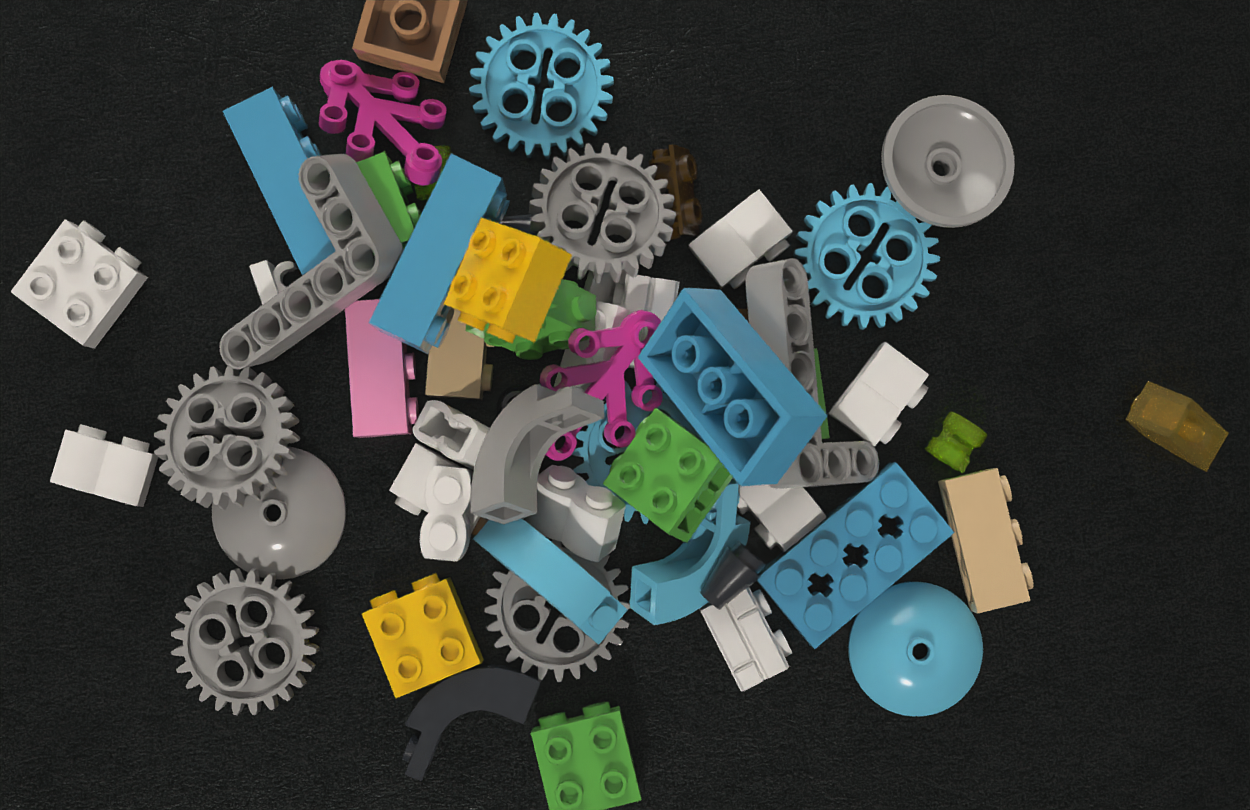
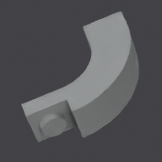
(516, 444)

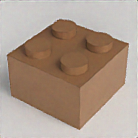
(410, 35)

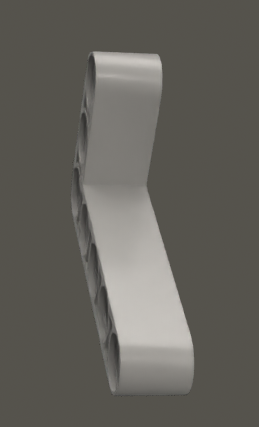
(290, 314)
(782, 318)

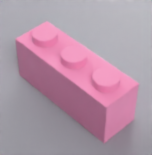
(378, 377)

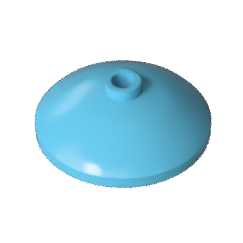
(884, 642)

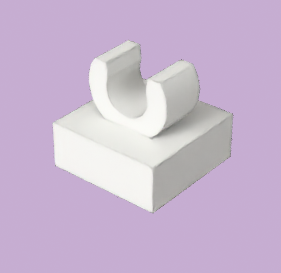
(270, 278)

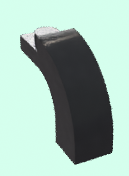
(481, 687)

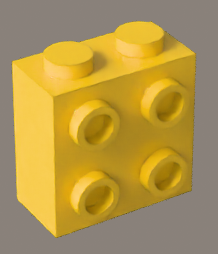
(506, 281)
(422, 635)

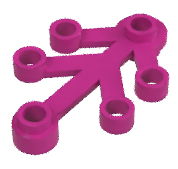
(346, 82)
(608, 376)

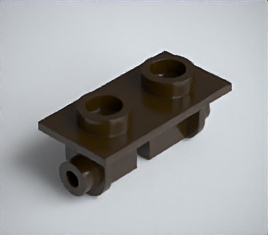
(680, 171)

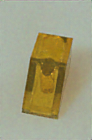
(1177, 425)

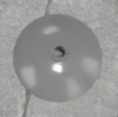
(968, 147)
(303, 535)

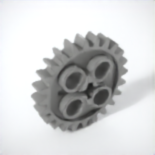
(641, 224)
(221, 474)
(523, 641)
(207, 656)

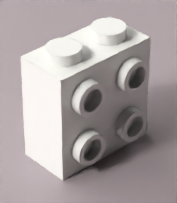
(80, 282)

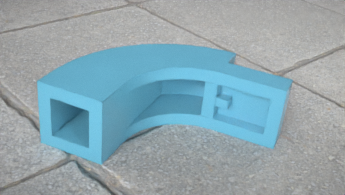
(553, 576)
(672, 585)

